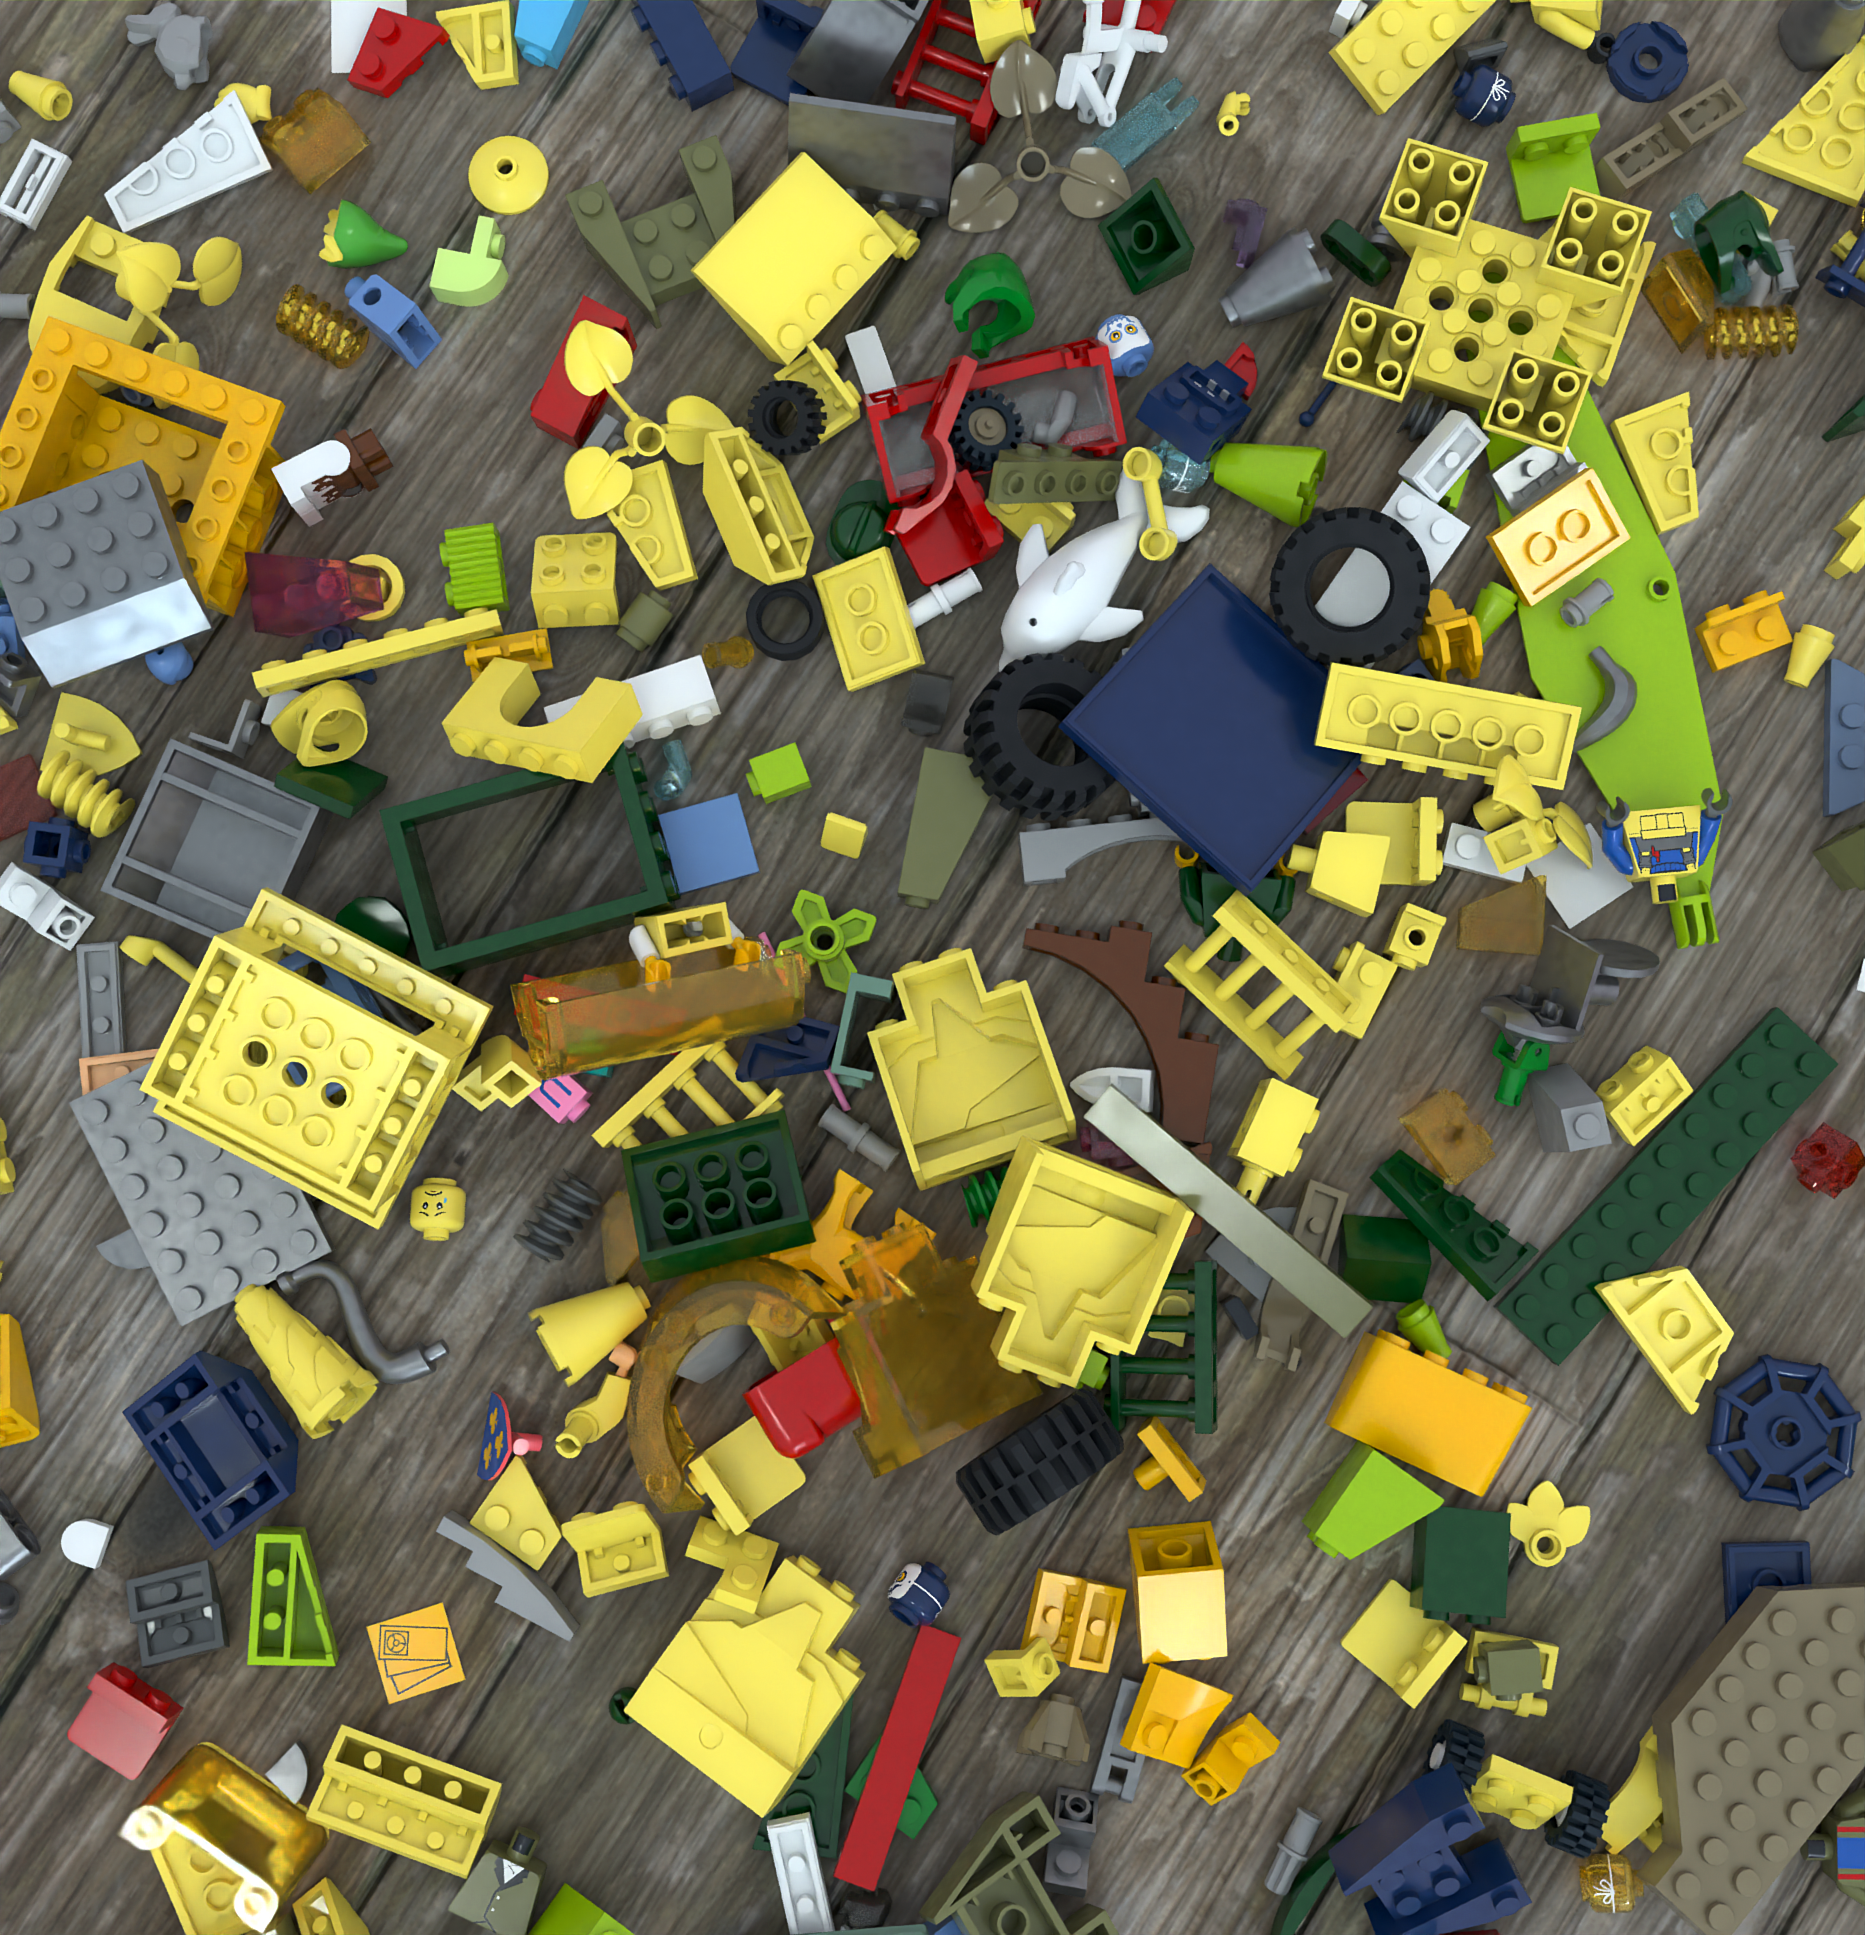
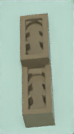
(1668, 140)

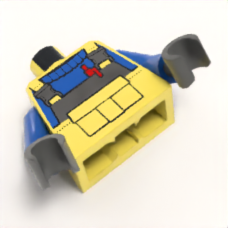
(1661, 842)

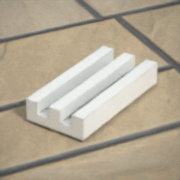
(40, 186)

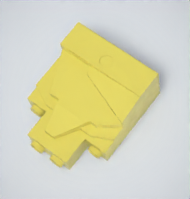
(967, 1070)
(1074, 1260)
(757, 1689)

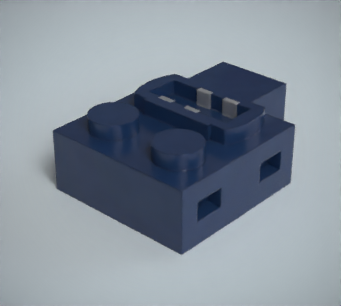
(1197, 409)

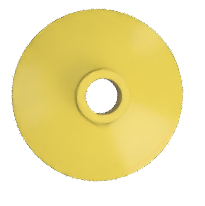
(513, 191)

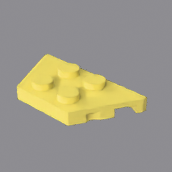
(1597, 329)
(1671, 1327)

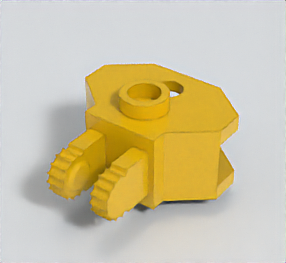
(1449, 639)

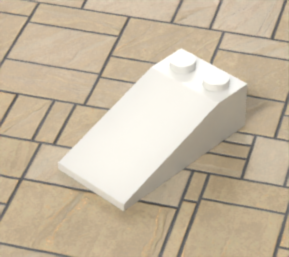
(1363, 581)

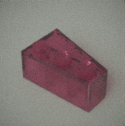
(308, 593)

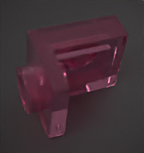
(1102, 1150)

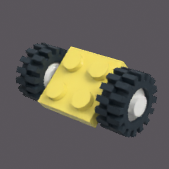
(1527, 1798)

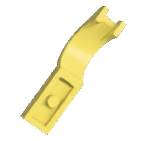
(1637, 1800)

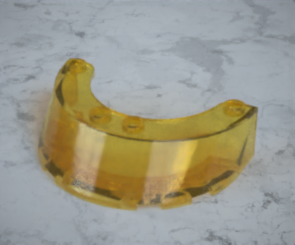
(741, 1292)

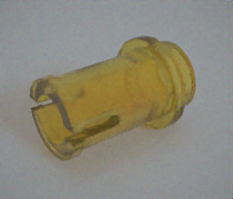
(734, 652)

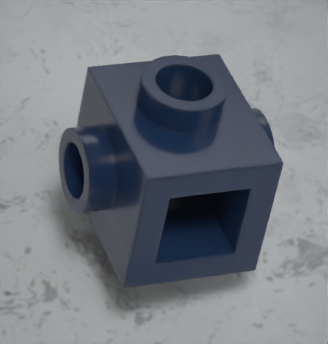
(56, 847)

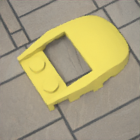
(97, 247)

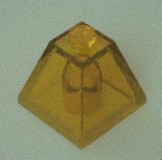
(1681, 296)

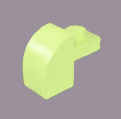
(475, 276)

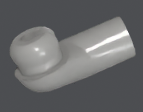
(1761, 284)

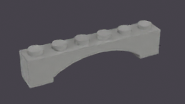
(1051, 852)

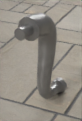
(387, 1367)

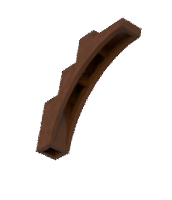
(1119, 964)

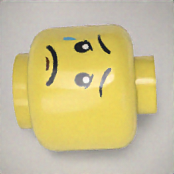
(437, 1208)

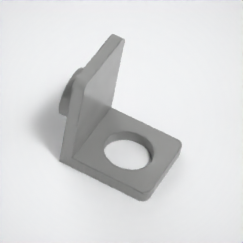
(243, 734)

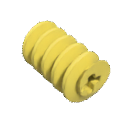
(81, 797)

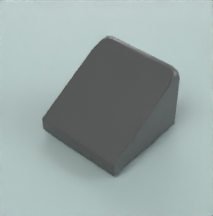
(1482, 52)

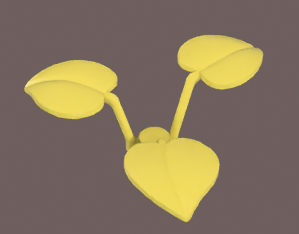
(152, 272)
(598, 481)
(1516, 799)

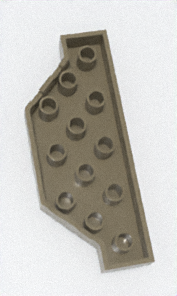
(1757, 1748)

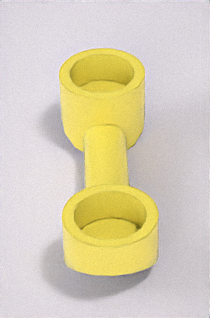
(1145, 466)
(145, 949)

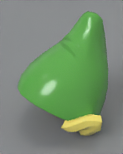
(357, 239)

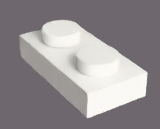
(1467, 851)

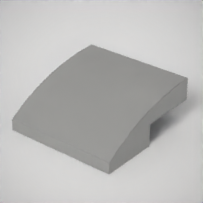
(1531, 475)
(716, 1353)

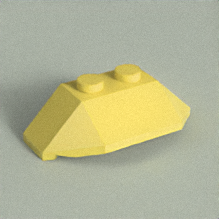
(755, 507)

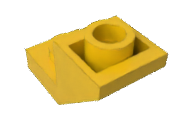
(1228, 1757)

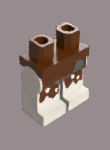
(331, 472)

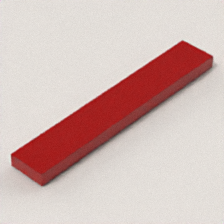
(896, 1757)

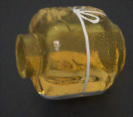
(1610, 1883)

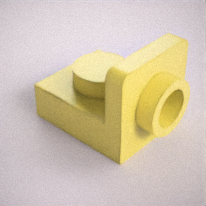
(1521, 843)
(1023, 1671)

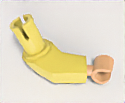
(602, 1412)

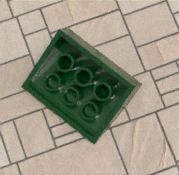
(717, 1196)

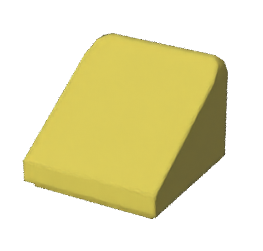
(844, 835)

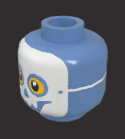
(1127, 344)

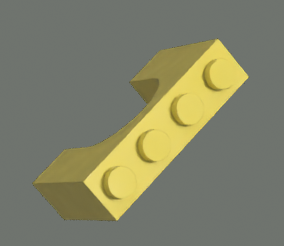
(569, 747)

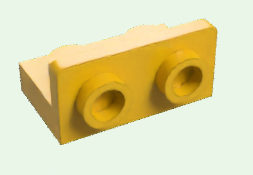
(1743, 632)

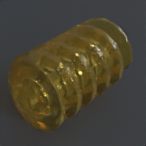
(319, 329)
(1752, 329)

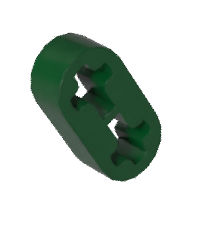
(1355, 253)

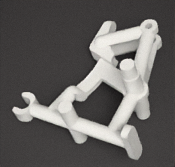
(1119, 47)

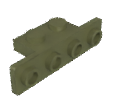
(1051, 476)

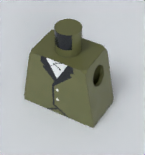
(503, 1886)

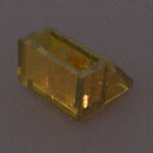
(313, 139)

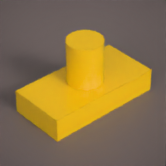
(1167, 1461)

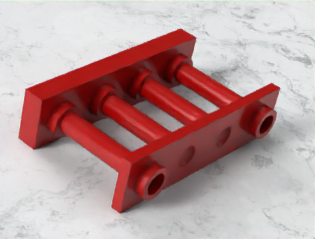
(978, 113)

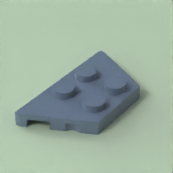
(1843, 738)

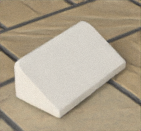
(1444, 455)

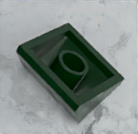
(1148, 239)
(1384, 1258)

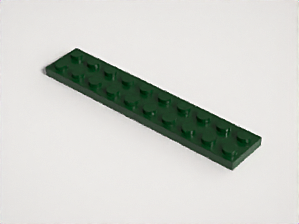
(1666, 1183)

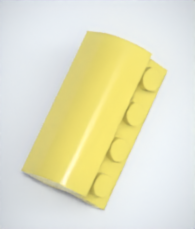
(404, 1801)

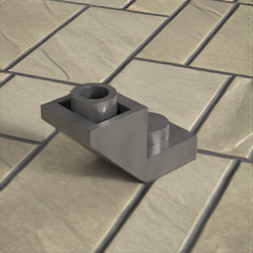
(1069, 1852)

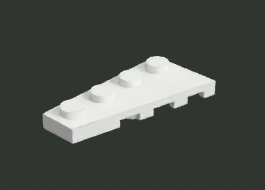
(197, 165)

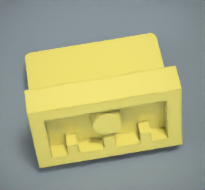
(1402, 1644)

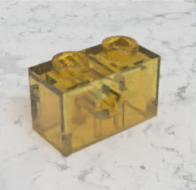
(1451, 1159)

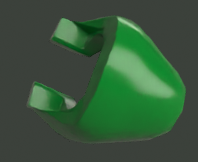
(998, 280)

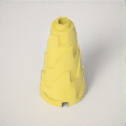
(303, 1363)

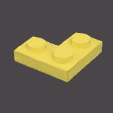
(743, 1558)

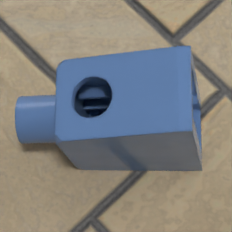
(385, 311)

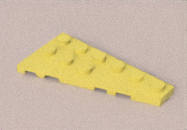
(1823, 135)

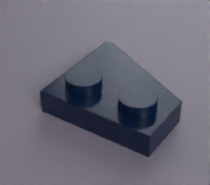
(788, 1051)

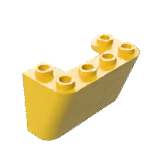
(1427, 1412)

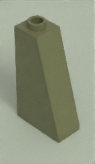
(941, 826)

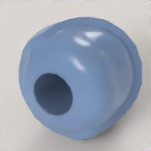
(170, 663)

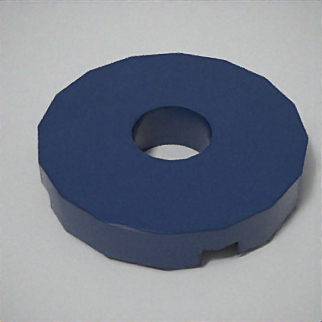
(1639, 82)

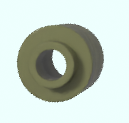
(644, 620)

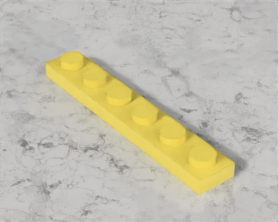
(362, 655)

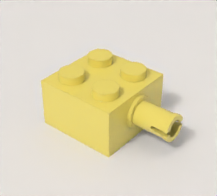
(1271, 1134)

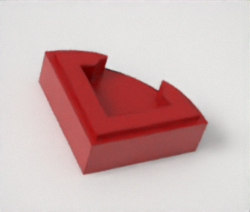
(1244, 365)

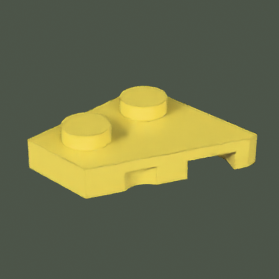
(485, 41)
(519, 1516)

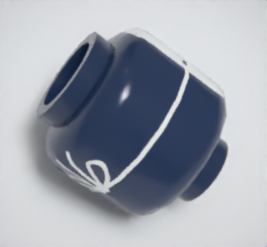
(1483, 95)
(918, 1594)

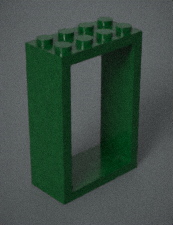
(419, 897)

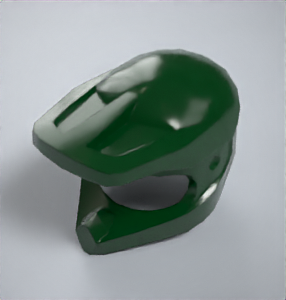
(1731, 226)

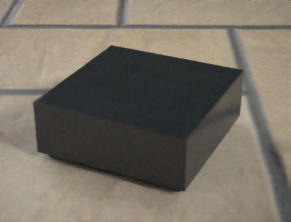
(1239, 1317)

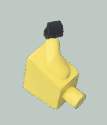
(1574, 23)

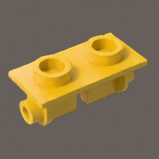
(524, 647)

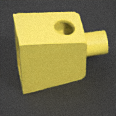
(1343, 868)

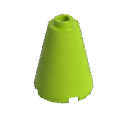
(1272, 477)

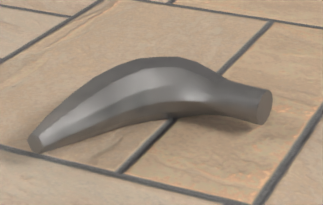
(1616, 705)

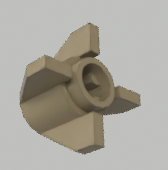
(1056, 1732)

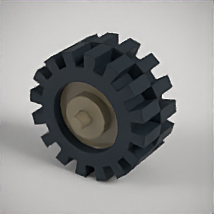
(983, 429)

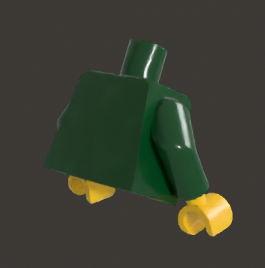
(1207, 890)

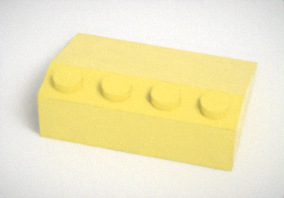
(793, 259)

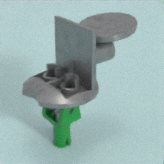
(1553, 1007)

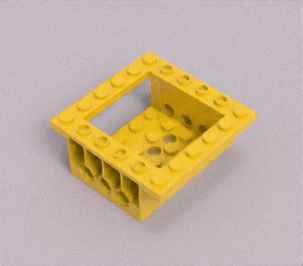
(70, 433)

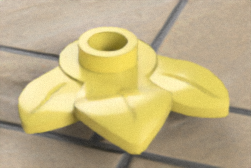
(1547, 1518)

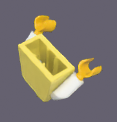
(684, 932)

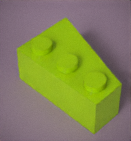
(288, 1603)

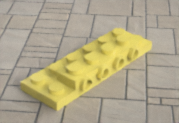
(1444, 726)

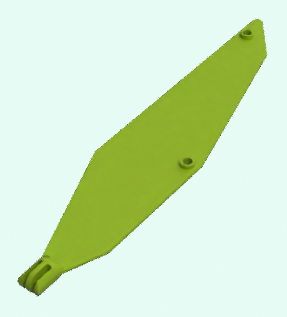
(1663, 747)

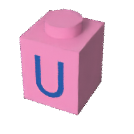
(562, 1098)

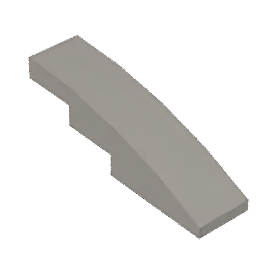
(522, 1587)

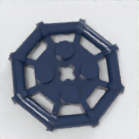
(1759, 1432)

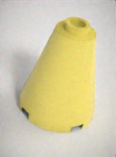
(589, 1326)

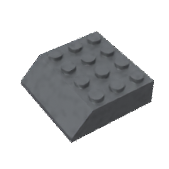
(99, 574)
(212, 842)

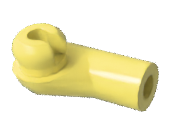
(1233, 105)

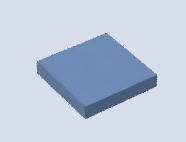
(709, 844)

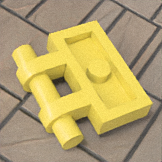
(1528, 1703)

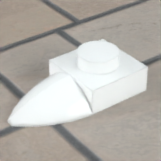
(1134, 1083)

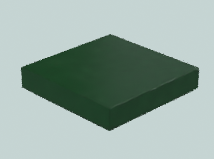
(336, 786)

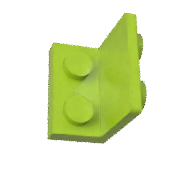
(1550, 160)

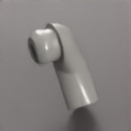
(1060, 421)

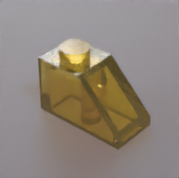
(618, 1238)

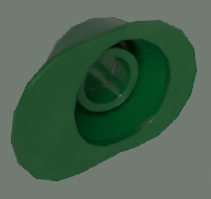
(859, 522)

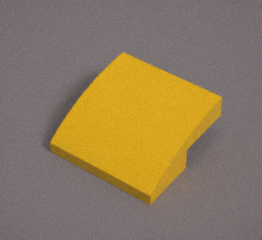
(1076, 1618)

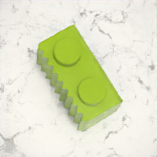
(475, 568)

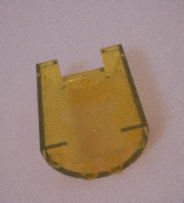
(614, 1018)

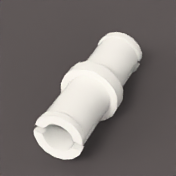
(944, 597)

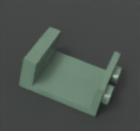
(858, 987)

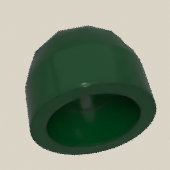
(615, 1710)

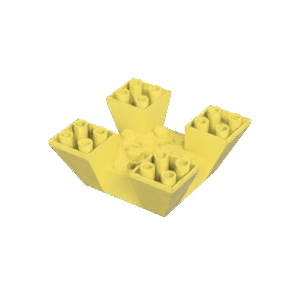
(1512, 373)

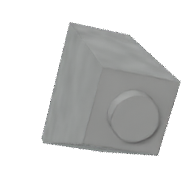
(1567, 1110)

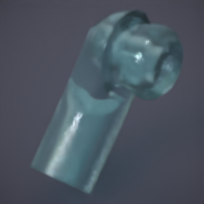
(677, 774)

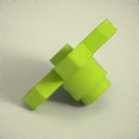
(846, 931)

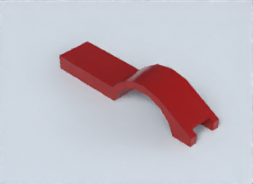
(935, 435)

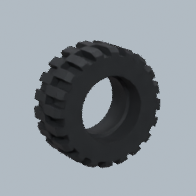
(1344, 529)
(1005, 760)
(1040, 1462)

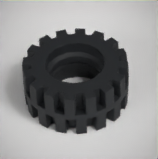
(766, 411)

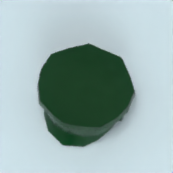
(378, 922)

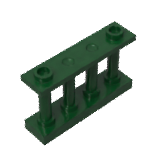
(1198, 1366)

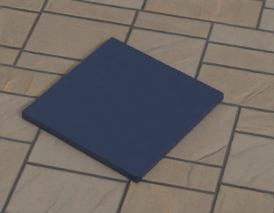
(1216, 730)

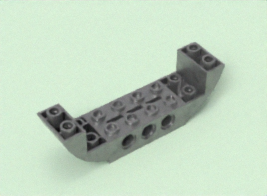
(854, 47)

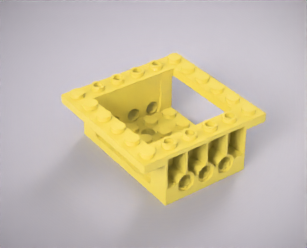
(392, 1079)

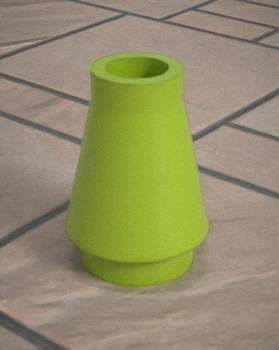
(1493, 608)
(1422, 1328)

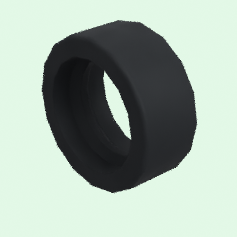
(800, 647)

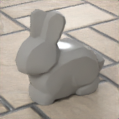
(180, 42)

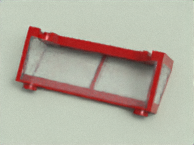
(1028, 380)

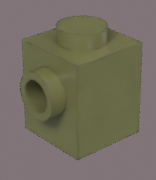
(1508, 1669)

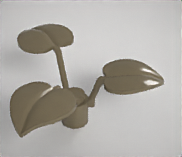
(980, 197)

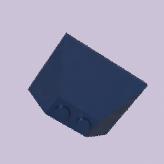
(218, 1443)

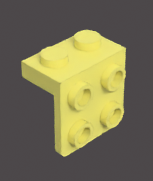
(575, 580)
(1413, 834)
(744, 1476)
(617, 1548)

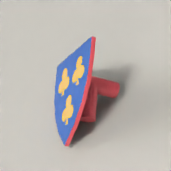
(500, 1441)

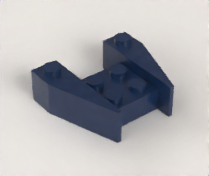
(1416, 1870)

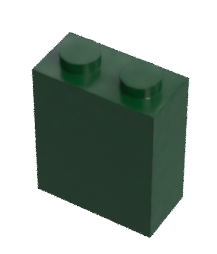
(1461, 1564)

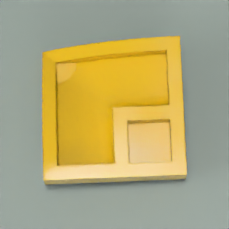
(1172, 1715)

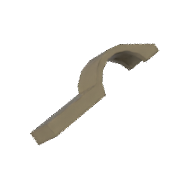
(1282, 1312)

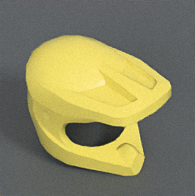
(321, 718)

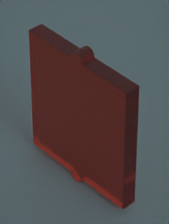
(20, 797)

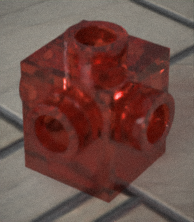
(1828, 1161)

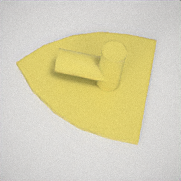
(90, 735)

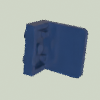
(773, 46)

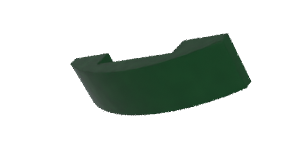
(1306, 1888)

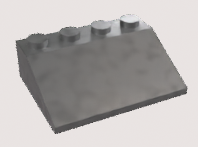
(877, 151)

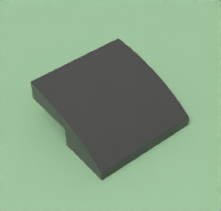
(177, 1614)

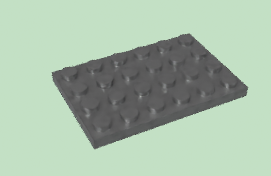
(193, 1206)

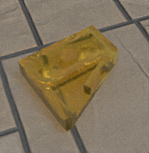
(1505, 921)

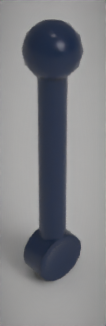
(1307, 418)

